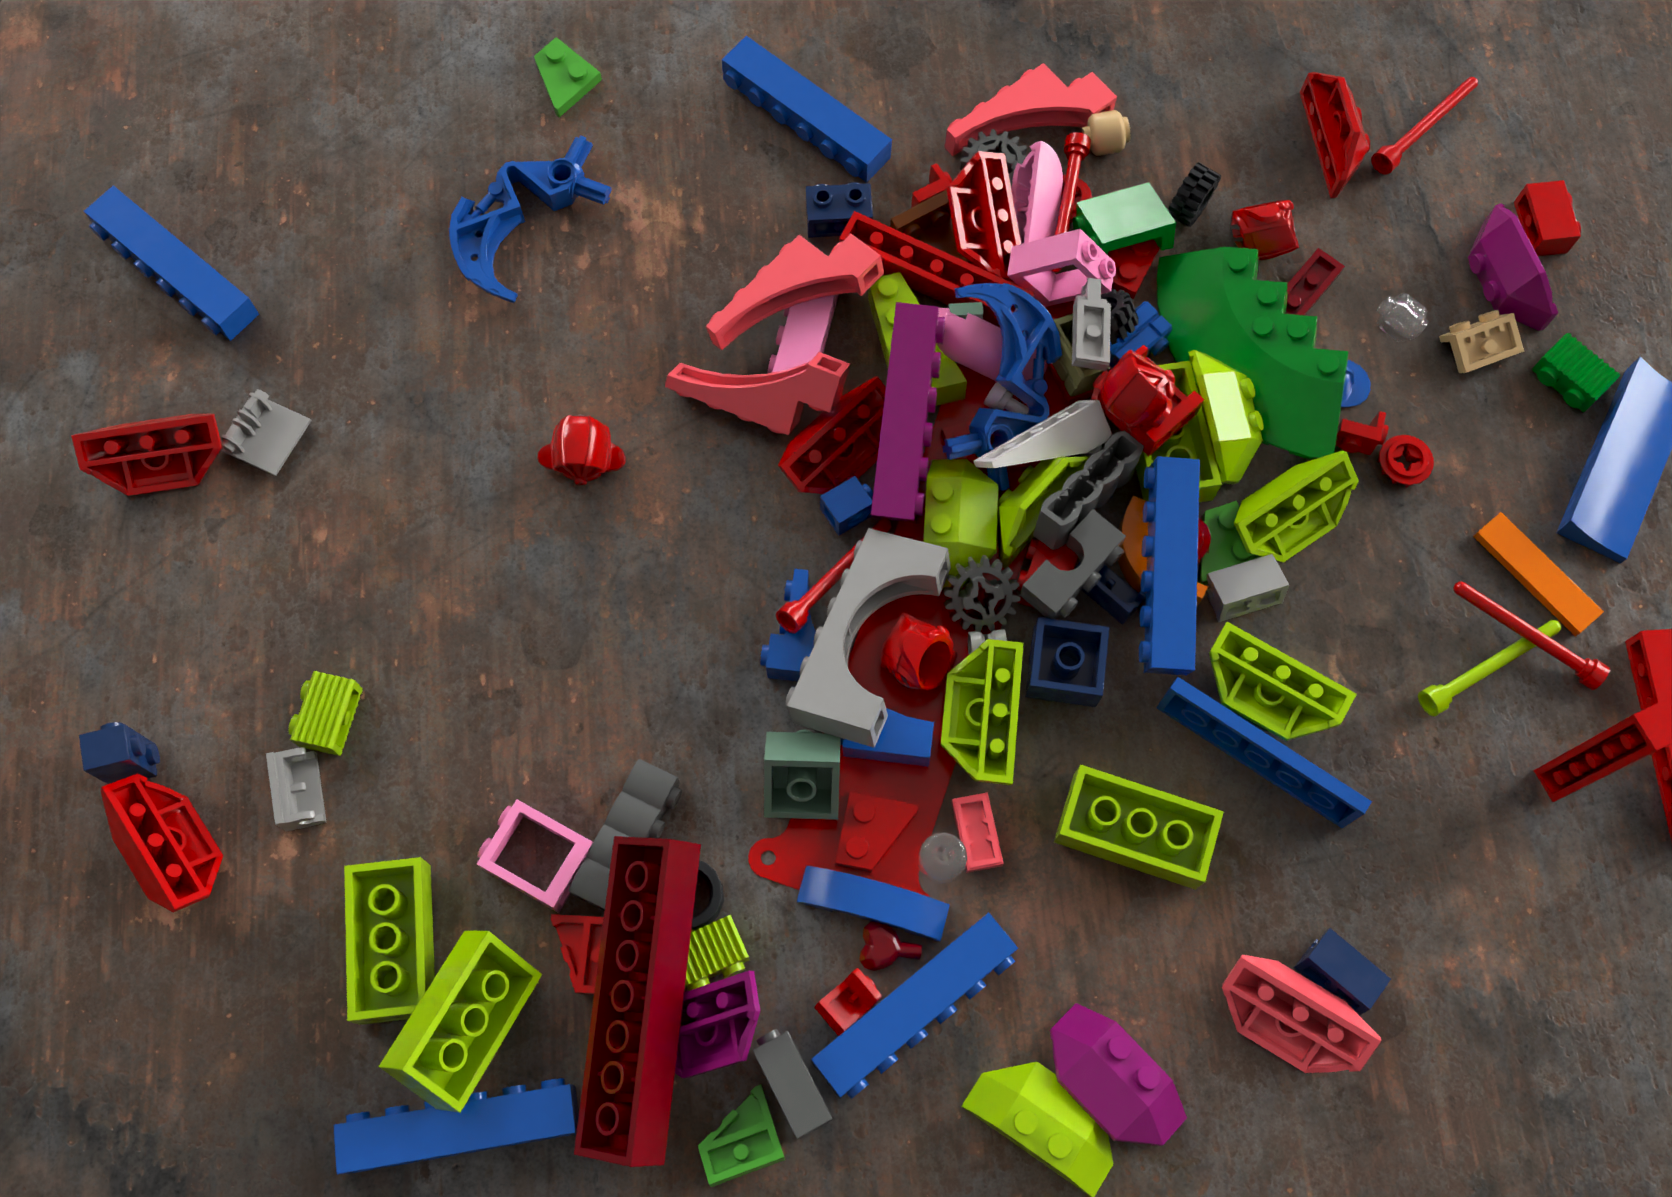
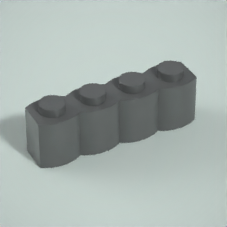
(1088, 489)
(634, 814)

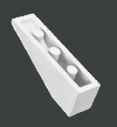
(1069, 432)

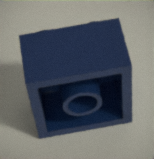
(1067, 662)

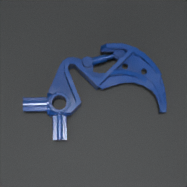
(482, 235)
(1017, 348)

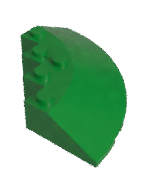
(1243, 323)

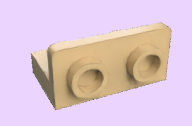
(1484, 341)

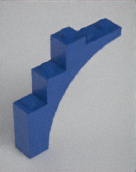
(902, 737)

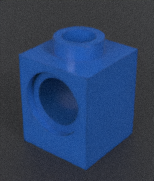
(847, 505)

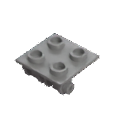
(264, 433)

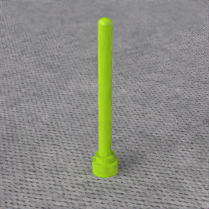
(1437, 698)

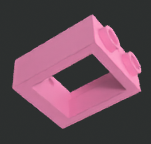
(1032, 266)
(558, 890)

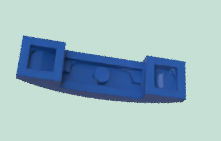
(873, 901)

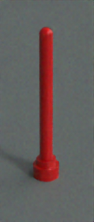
(1076, 149)
(1389, 156)
(794, 614)
(1590, 672)

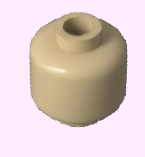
(1107, 132)

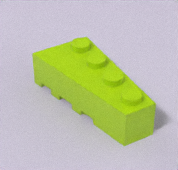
(882, 301)

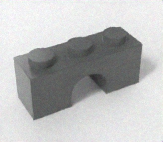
(1055, 590)

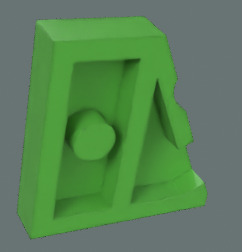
(565, 75)
(1226, 545)
(742, 1141)

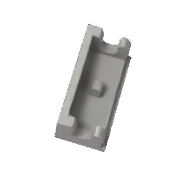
(1246, 587)
(296, 789)

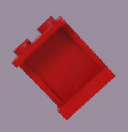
(1183, 410)

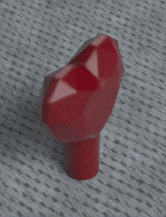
(884, 947)

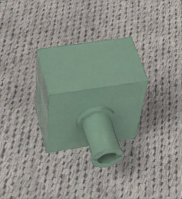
(801, 775)

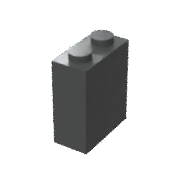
(791, 1083)

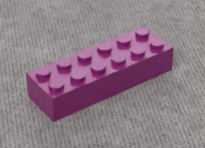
(906, 412)

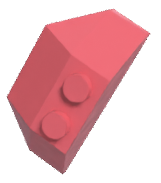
(1296, 1018)

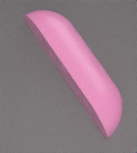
(1037, 193)
(976, 345)

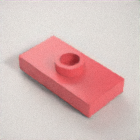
(977, 832)

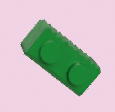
(1575, 372)

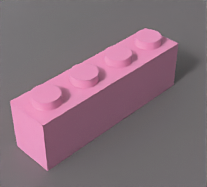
(804, 333)

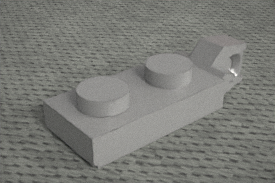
(1091, 328)

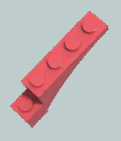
(1033, 101)
(794, 277)
(769, 398)

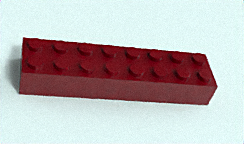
(638, 1001)

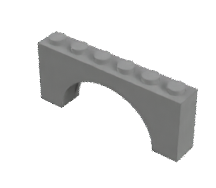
(881, 572)

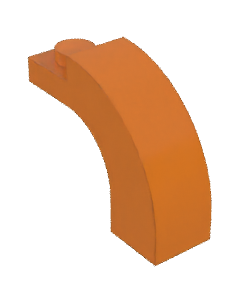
(1132, 561)

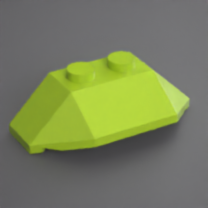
(1229, 415)
(1296, 507)
(1021, 508)
(961, 512)
(1275, 687)
(983, 711)
(1044, 1121)

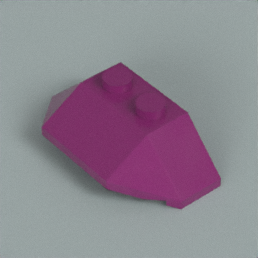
(1511, 270)
(717, 1025)
(1114, 1079)

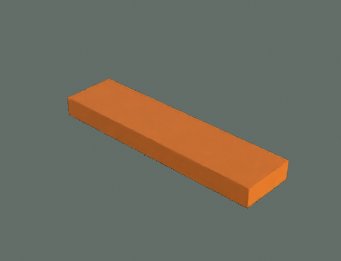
(1538, 574)

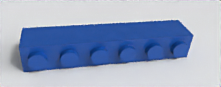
(806, 109)
(171, 263)
(1171, 566)
(913, 1006)
(435, 1133)

